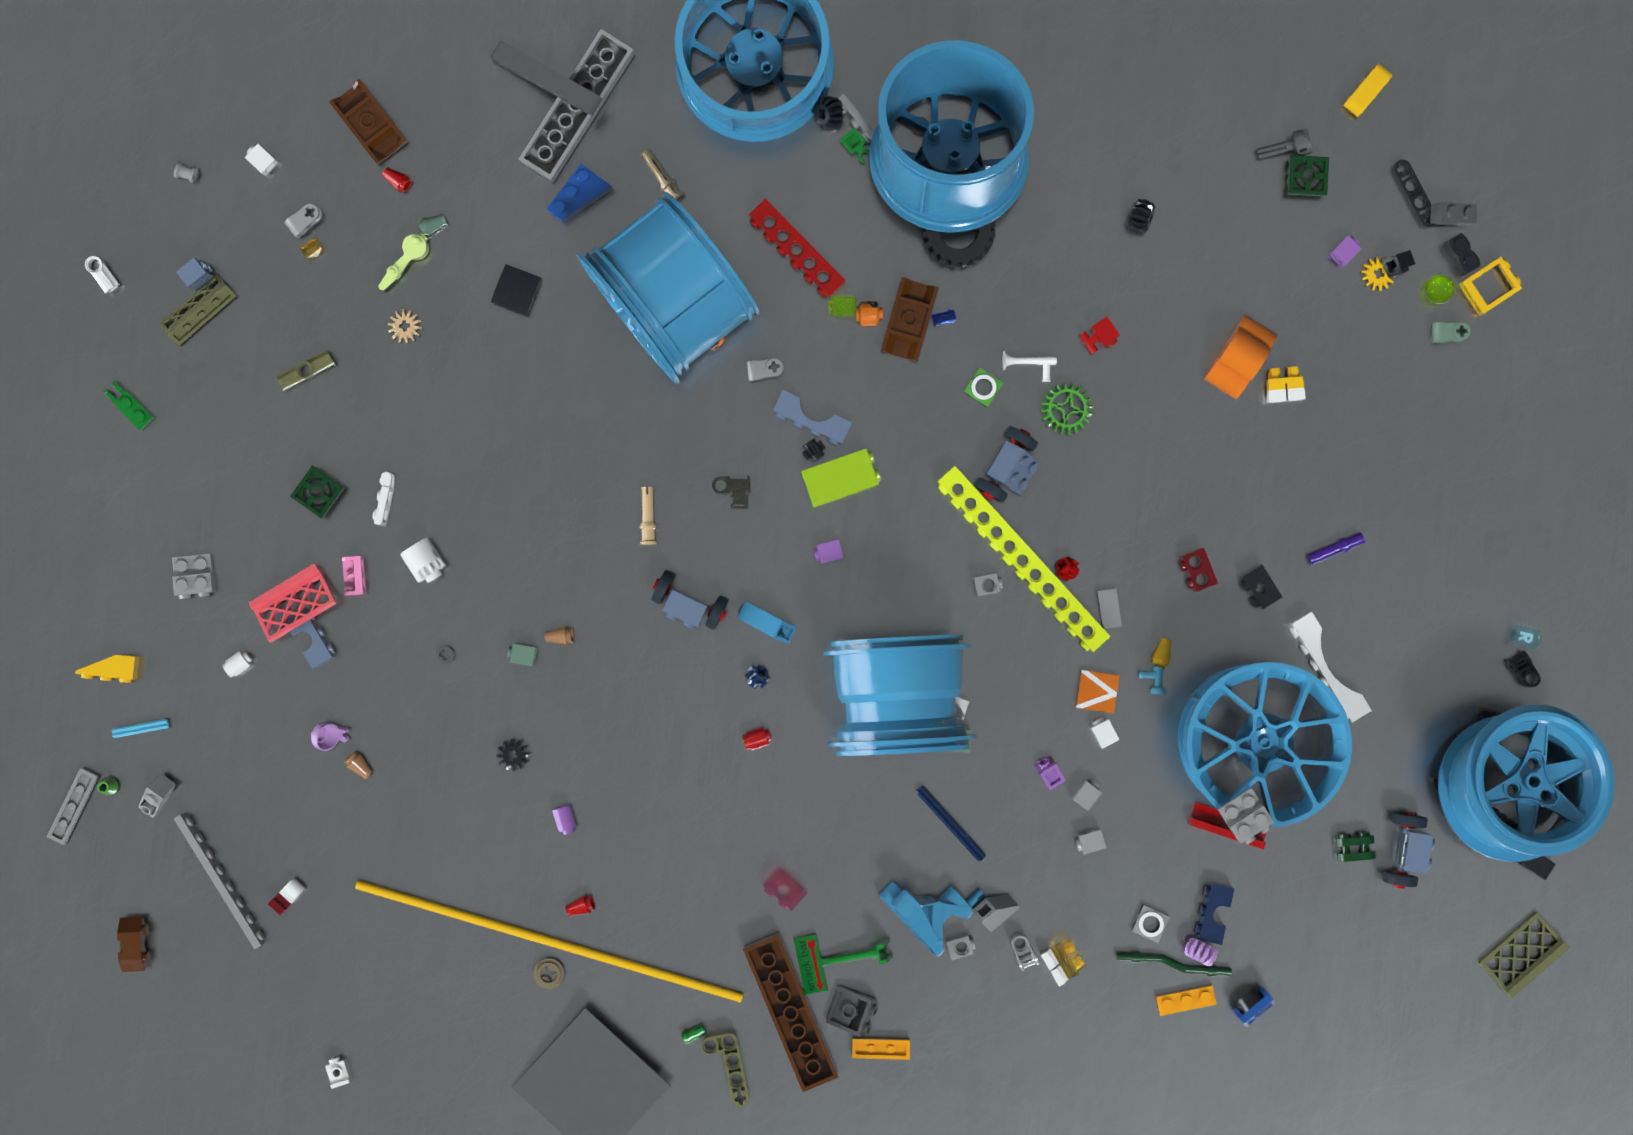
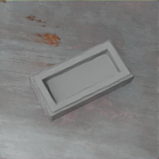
(1109, 608)

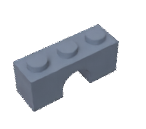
(320, 650)

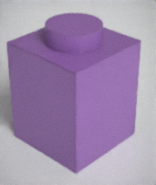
(1345, 250)
(828, 552)

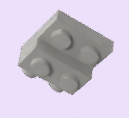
(193, 576)
(1246, 816)

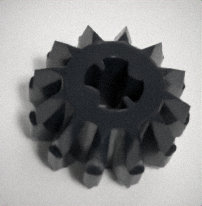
(828, 112)
(1141, 215)
(506, 756)

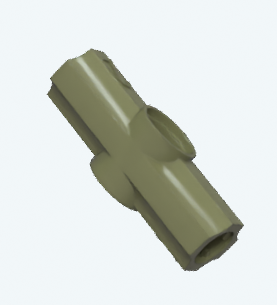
(316, 363)

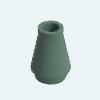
(430, 224)

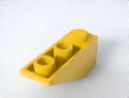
(118, 666)

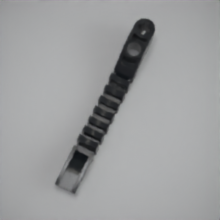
(1539, 866)

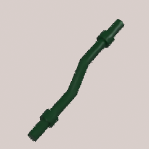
(1211, 971)

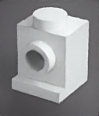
(345, 1074)

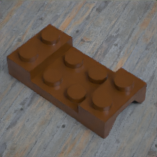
(369, 122)

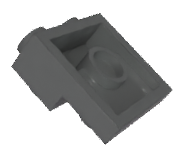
(852, 1011)

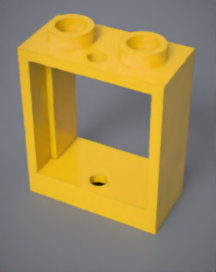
(1475, 297)

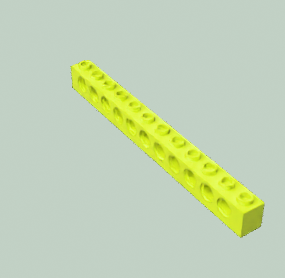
(1098, 634)

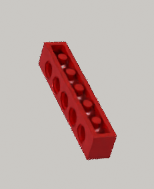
(766, 210)

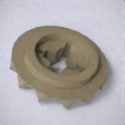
(544, 981)

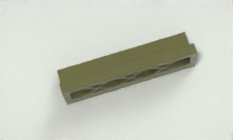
(199, 311)

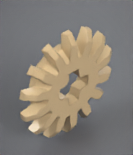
(399, 321)

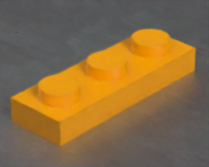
(1186, 1000)
(881, 1048)

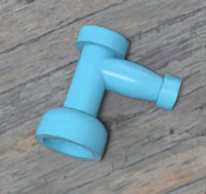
(1156, 674)

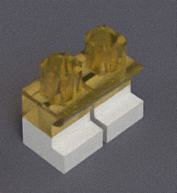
(1060, 964)

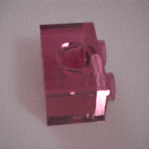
(778, 878)

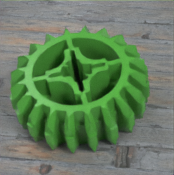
(1057, 406)

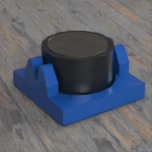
(1253, 1005)

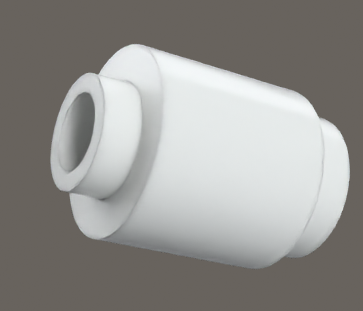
(237, 663)

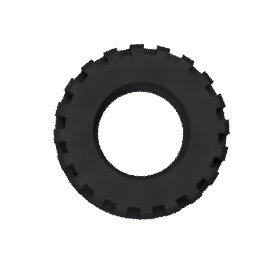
(959, 257)

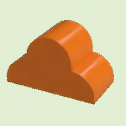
(1241, 357)

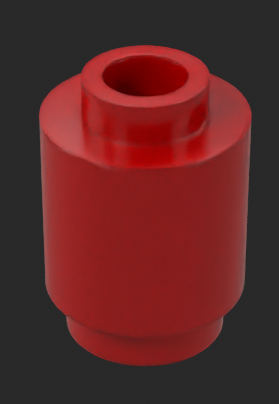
(757, 738)

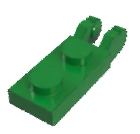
(130, 407)

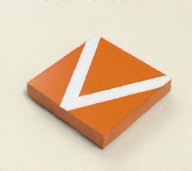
(1097, 691)

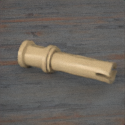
(667, 183)
(648, 526)

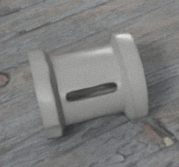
(185, 171)

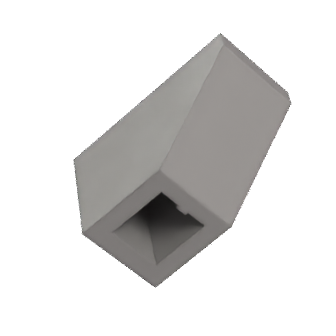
(156, 795)
(995, 910)

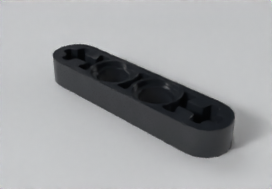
(1412, 195)

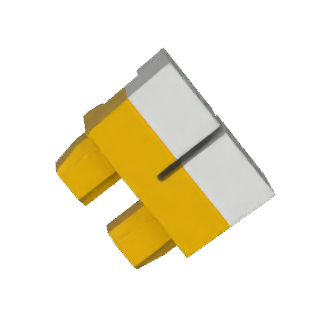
(1284, 389)

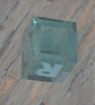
(1525, 637)

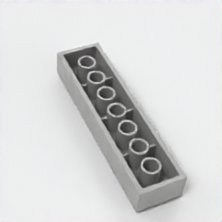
(566, 124)

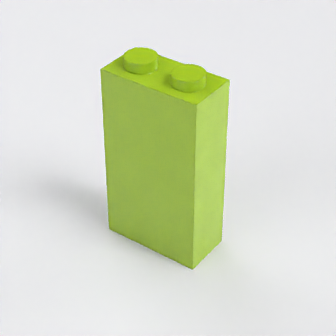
(841, 477)

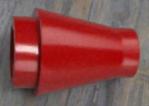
(398, 180)
(583, 905)

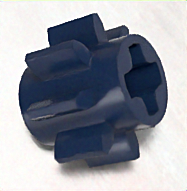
(757, 676)

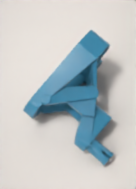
(929, 920)

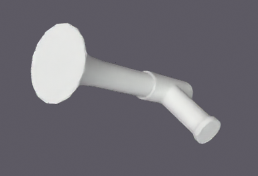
(1046, 361)

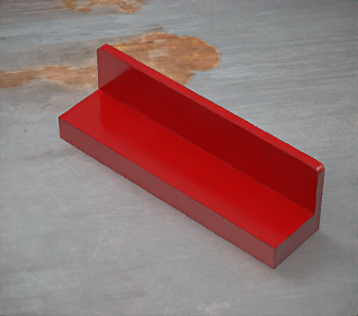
(1212, 821)

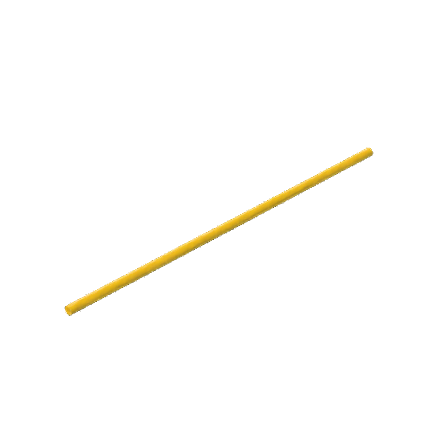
(549, 941)

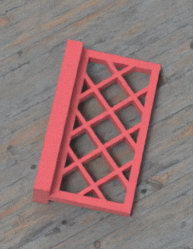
(287, 591)

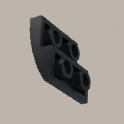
(516, 290)

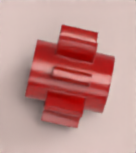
(1067, 568)

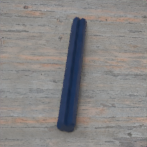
(950, 823)

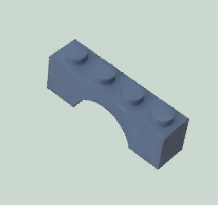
(834, 428)

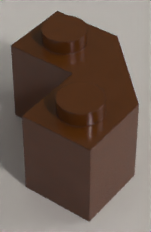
(132, 935)

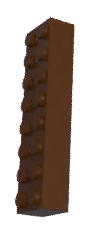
(790, 1012)

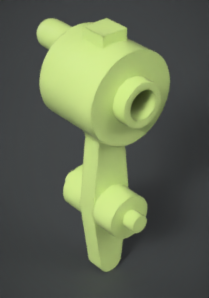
(414, 248)

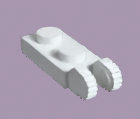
(384, 498)

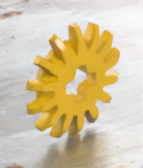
(1371, 277)

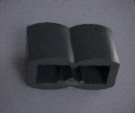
(1460, 250)

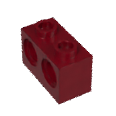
(1203, 567)

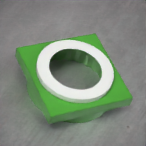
(982, 374)

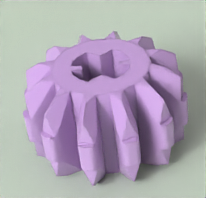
(1201, 952)

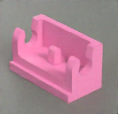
(354, 575)

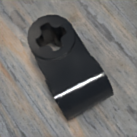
(1524, 668)

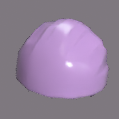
(327, 735)

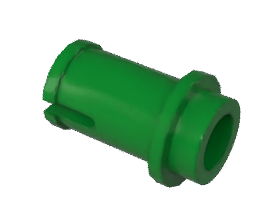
(693, 1034)

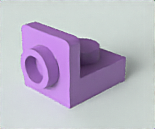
(1050, 772)

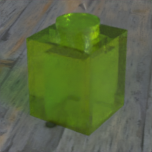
(842, 307)

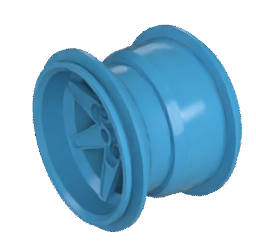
(899, 694)
(1580, 765)

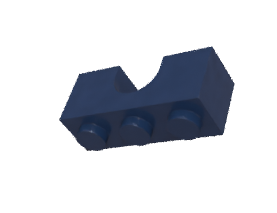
(1216, 896)

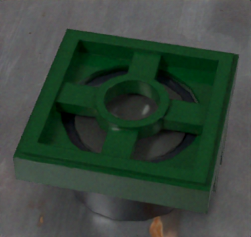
(1307, 176)
(318, 492)

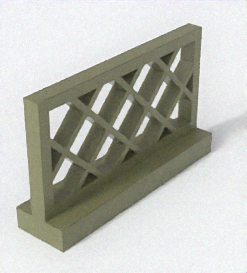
(1536, 967)

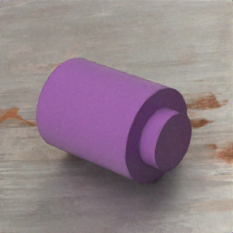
(564, 819)

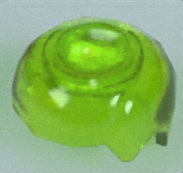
(1439, 289)

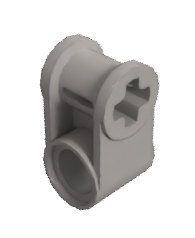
(301, 221)
(761, 369)
(1024, 954)

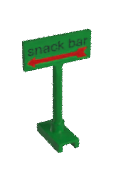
(812, 963)

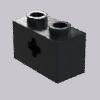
(1260, 576)

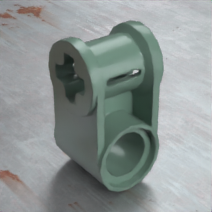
(1446, 332)

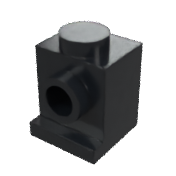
(1398, 263)

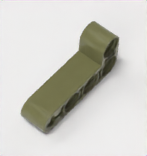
(731, 1069)

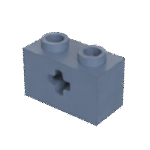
(195, 273)

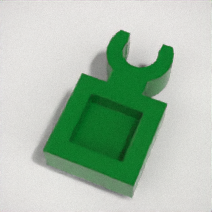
(854, 143)

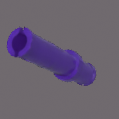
(1336, 548)

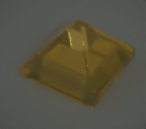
(311, 248)

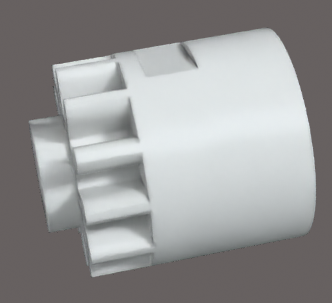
(423, 561)

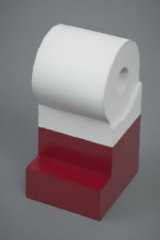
(286, 896)

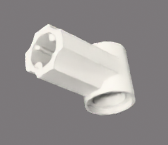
(102, 275)

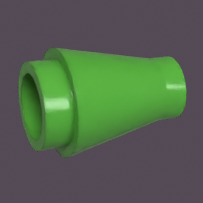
(111, 783)

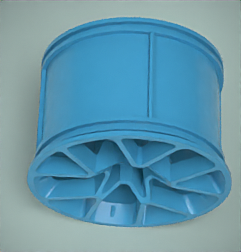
(753, 60)
(951, 146)
(670, 285)
(1267, 741)

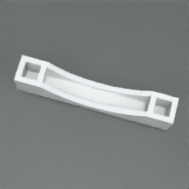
(1309, 634)

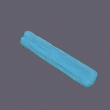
(140, 728)

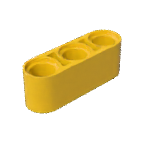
(1368, 90)

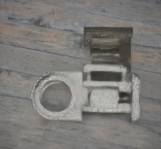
(738, 489)

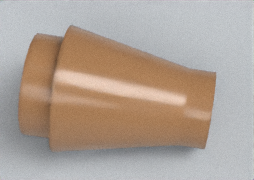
(561, 635)
(358, 765)

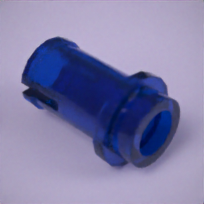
(944, 317)

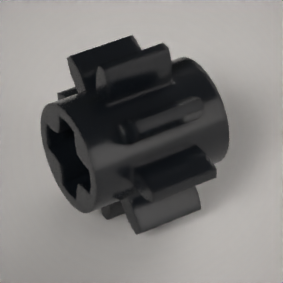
(813, 450)

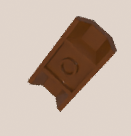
(909, 319)

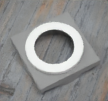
(1145, 912)

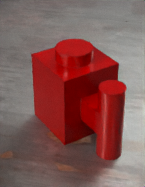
(1103, 332)

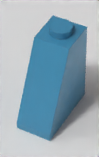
(766, 622)

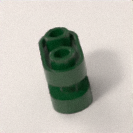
(1345, 840)

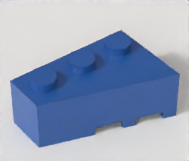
(578, 193)

